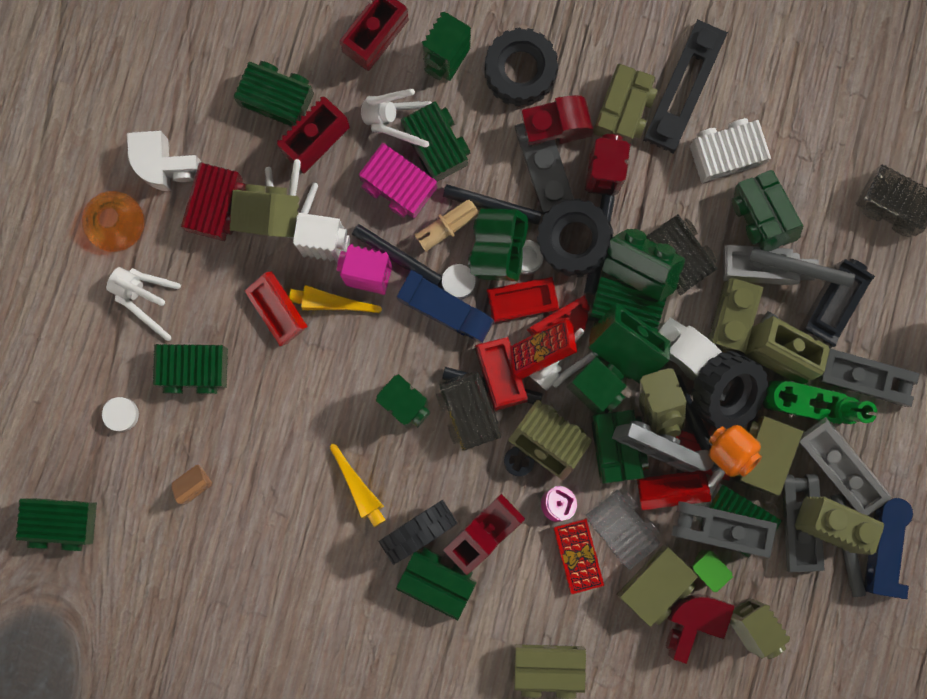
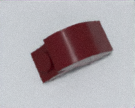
(562, 120)
(484, 534)
(694, 614)

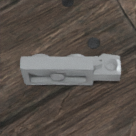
(738, 266)

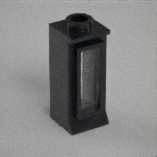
(836, 304)

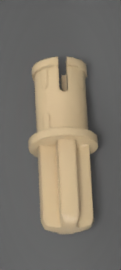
(447, 225)

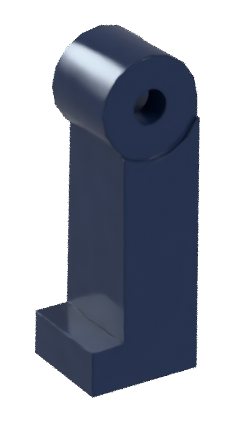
(444, 307)
(885, 564)

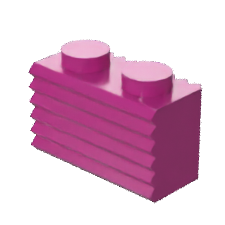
(397, 181)
(365, 269)

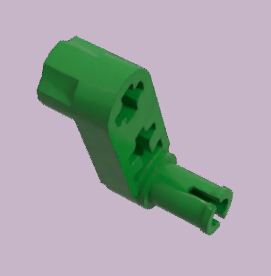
(796, 401)

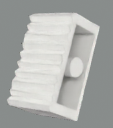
(729, 150)
(320, 237)

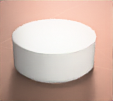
(531, 257)
(458, 281)
(120, 414)

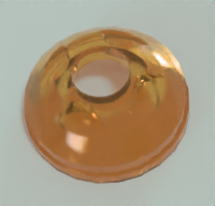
(126, 229)

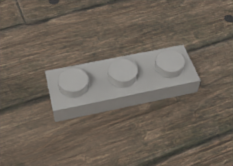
(844, 467)

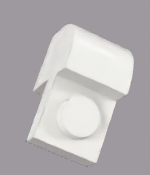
(151, 161)
(688, 347)

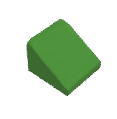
(711, 570)

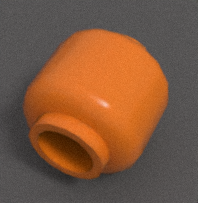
(734, 450)

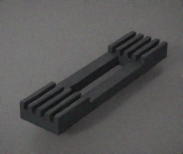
(666, 127)

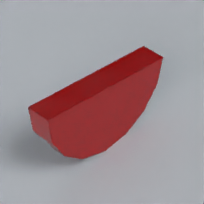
(574, 312)

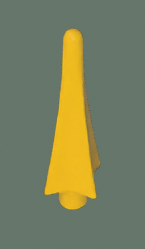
(320, 300)
(365, 500)

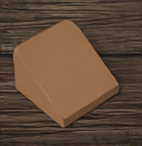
(190, 485)

